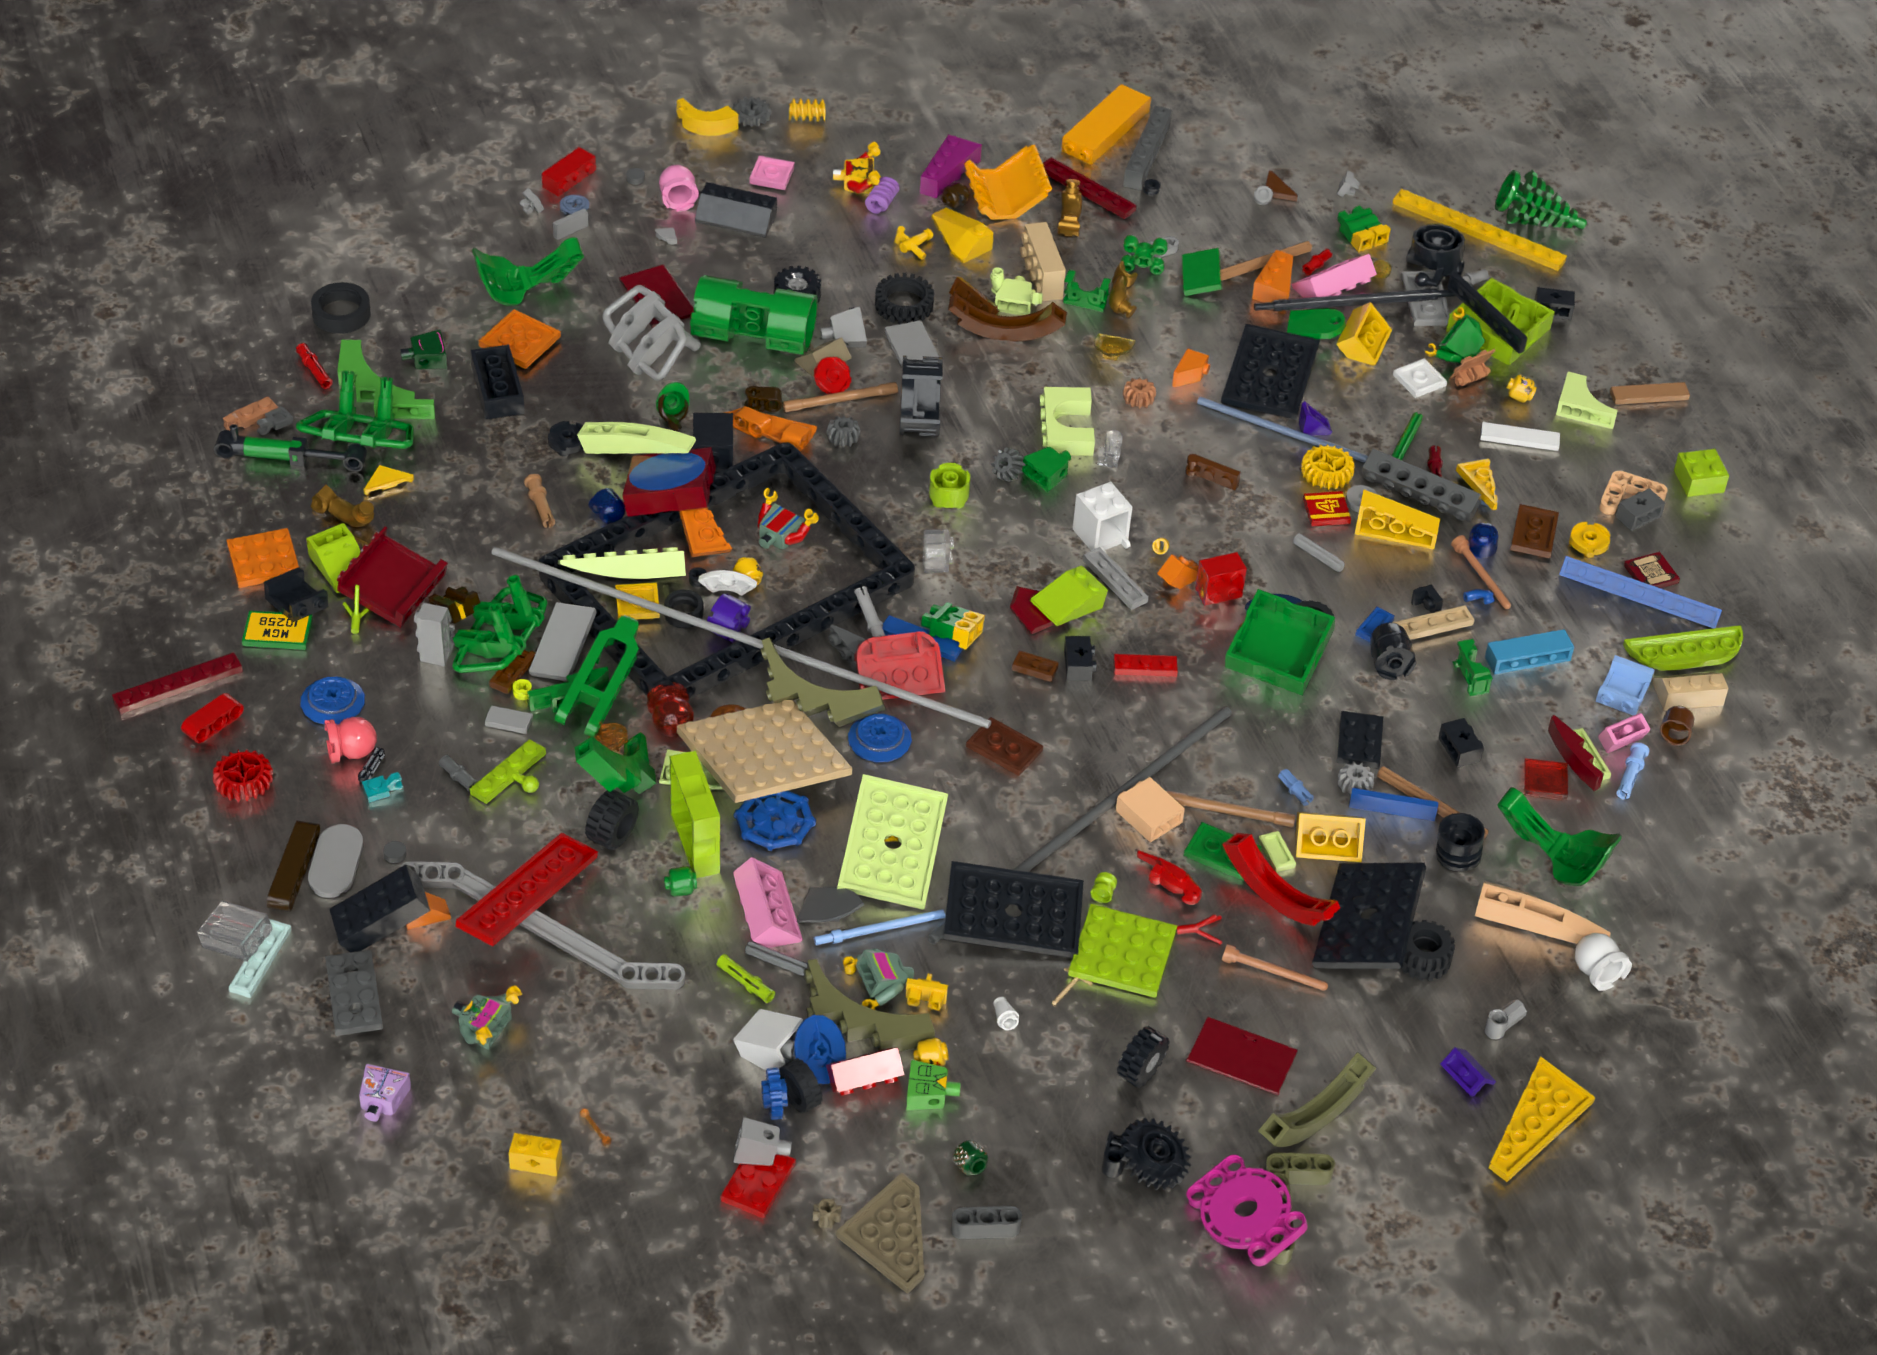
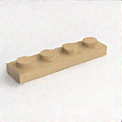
(1437, 622)

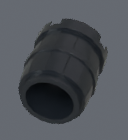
(1392, 651)

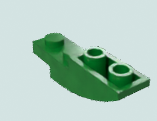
(553, 695)

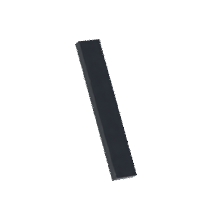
(1487, 312)

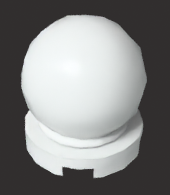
(1601, 960)

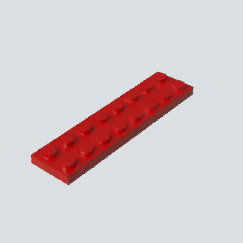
(526, 889)

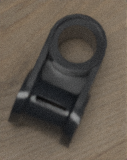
(1112, 1165)

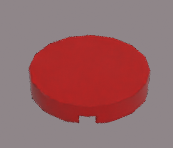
(832, 375)

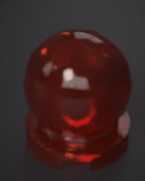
(669, 708)

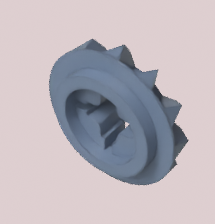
(568, 202)

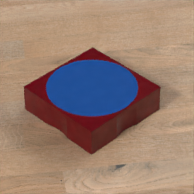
(669, 482)

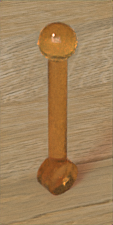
(606, 1140)

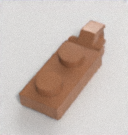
(249, 414)

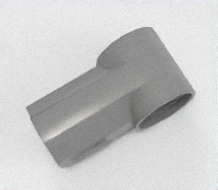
(1502, 1019)

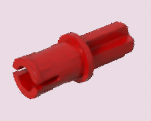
(1316, 262)

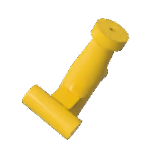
(907, 244)

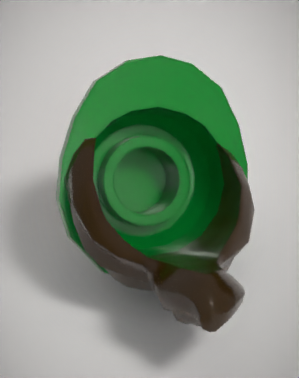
(673, 404)

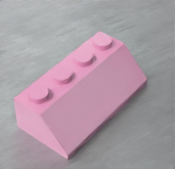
(1336, 278)
(766, 904)

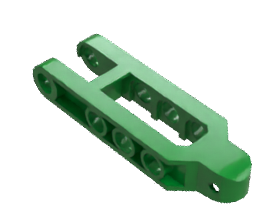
(625, 632)

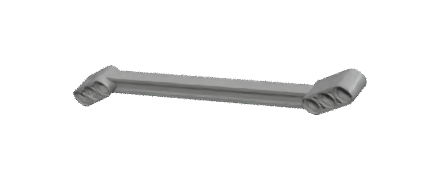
(555, 932)

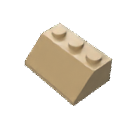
(1691, 690)

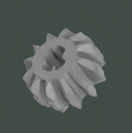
(1355, 777)

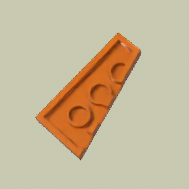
(703, 533)

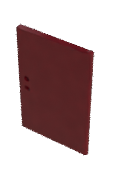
(660, 281)
(1248, 1059)

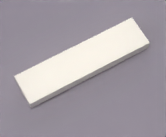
(1520, 436)

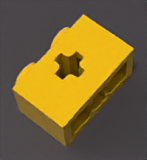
(535, 1154)

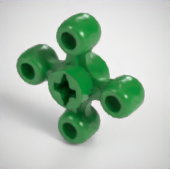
(1144, 254)

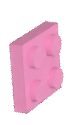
(772, 173)

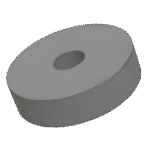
(1354, 496)

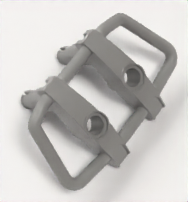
(654, 342)

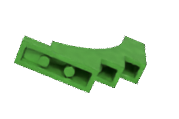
(368, 385)

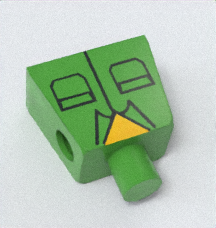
(929, 1086)

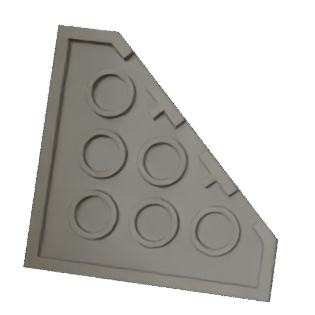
(890, 1233)

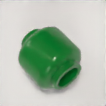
(680, 881)

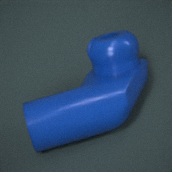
(1487, 596)

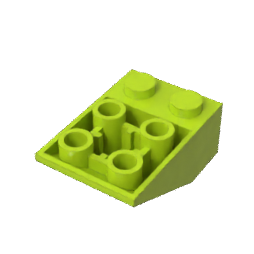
(332, 551)

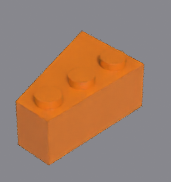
(1274, 279)

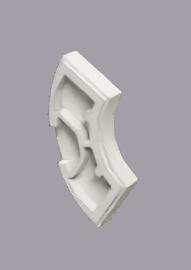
(728, 581)

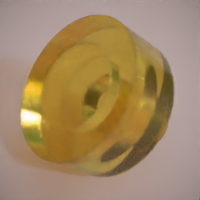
(1382, 268)

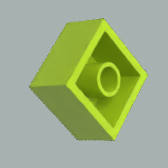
(1701, 472)

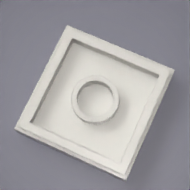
(1420, 378)

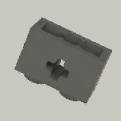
(1640, 509)

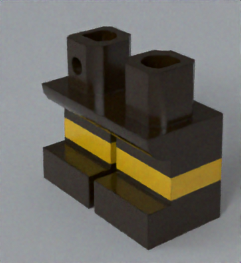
(458, 601)

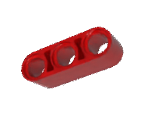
(212, 718)

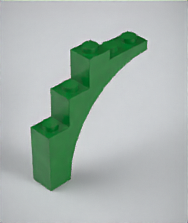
(618, 770)

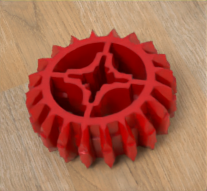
(229, 779)

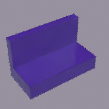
(1466, 1071)

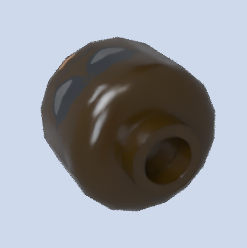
(955, 195)

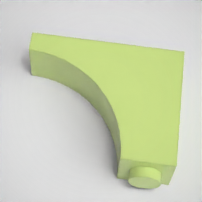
(1579, 404)

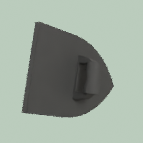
(828, 904)

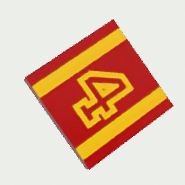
(1327, 508)

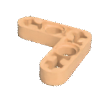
(1623, 486)

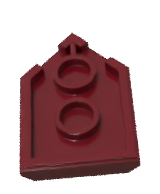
(1027, 612)

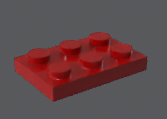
(757, 1186)

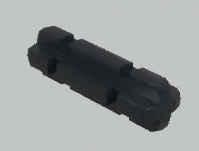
(371, 764)

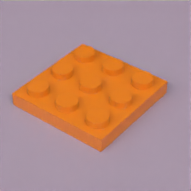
(525, 336)
(261, 556)

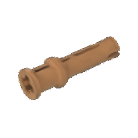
(538, 495)

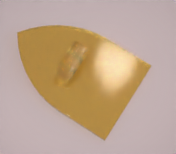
(1113, 346)

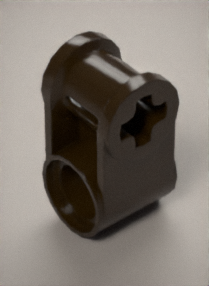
(765, 399)

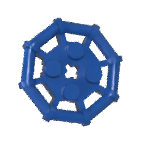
(784, 826)

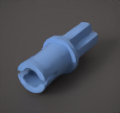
(1295, 787)

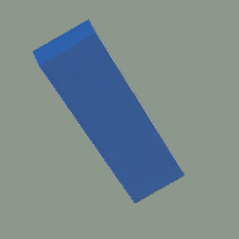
(948, 648)
(1393, 804)

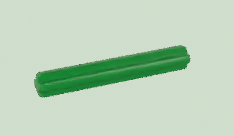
(1407, 436)

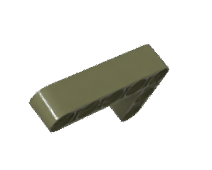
(1308, 1173)

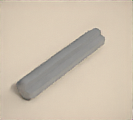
(1319, 552)

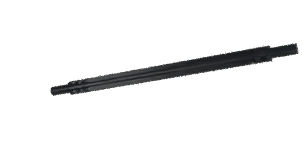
(1353, 299)

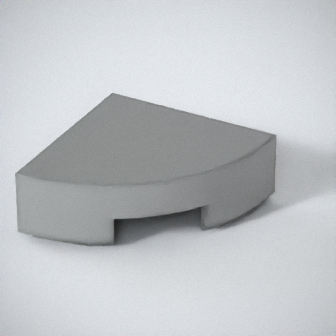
(666, 234)

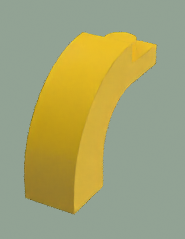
(707, 122)

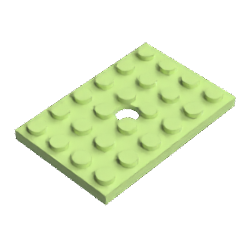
(900, 811)

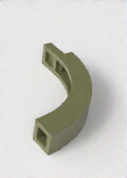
(1302, 1123)

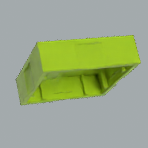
(1532, 320)
(695, 814)

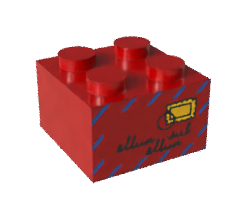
(1220, 578)

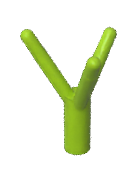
(356, 616)

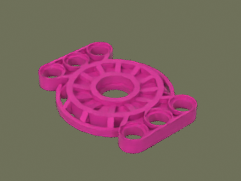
(1252, 1231)

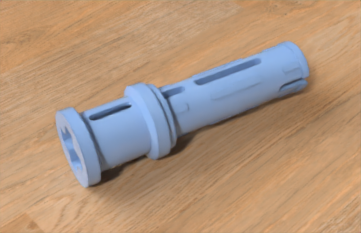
(1634, 764)

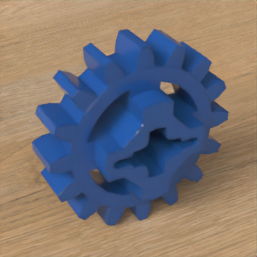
(774, 1093)

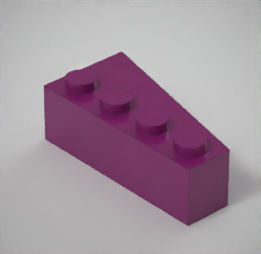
(948, 164)

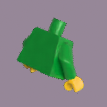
(1461, 341)

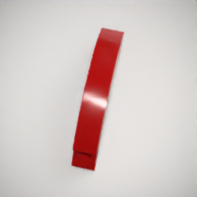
(1272, 887)

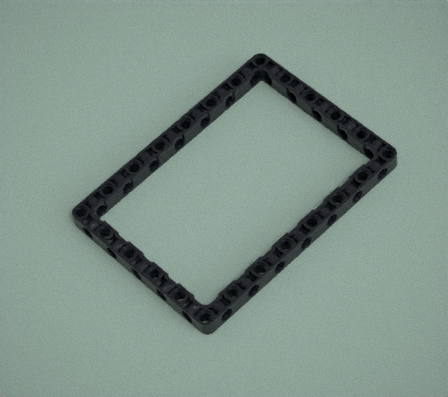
(784, 458)

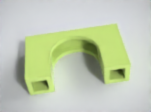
(1062, 402)

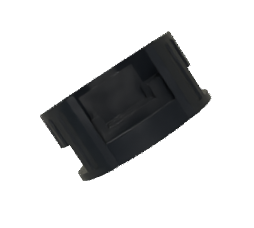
(921, 395)

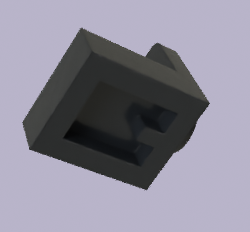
(1429, 597)

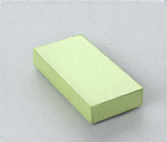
(1276, 851)

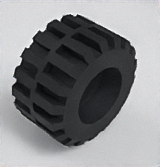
(612, 819)
(1428, 964)

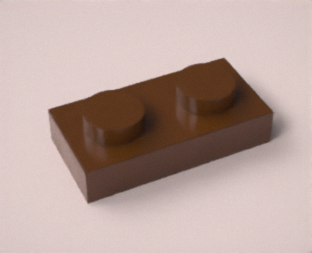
(1035, 666)

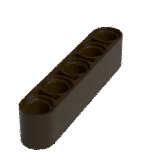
(293, 866)

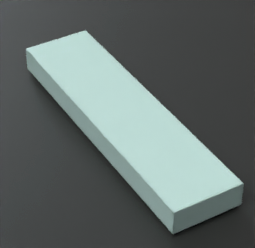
(253, 971)

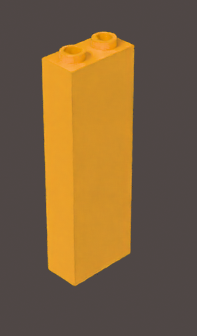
(1106, 124)

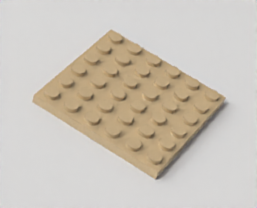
(764, 750)

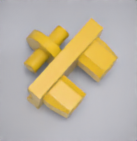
(926, 990)

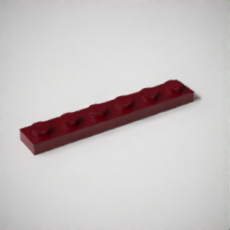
(1090, 188)
(177, 683)

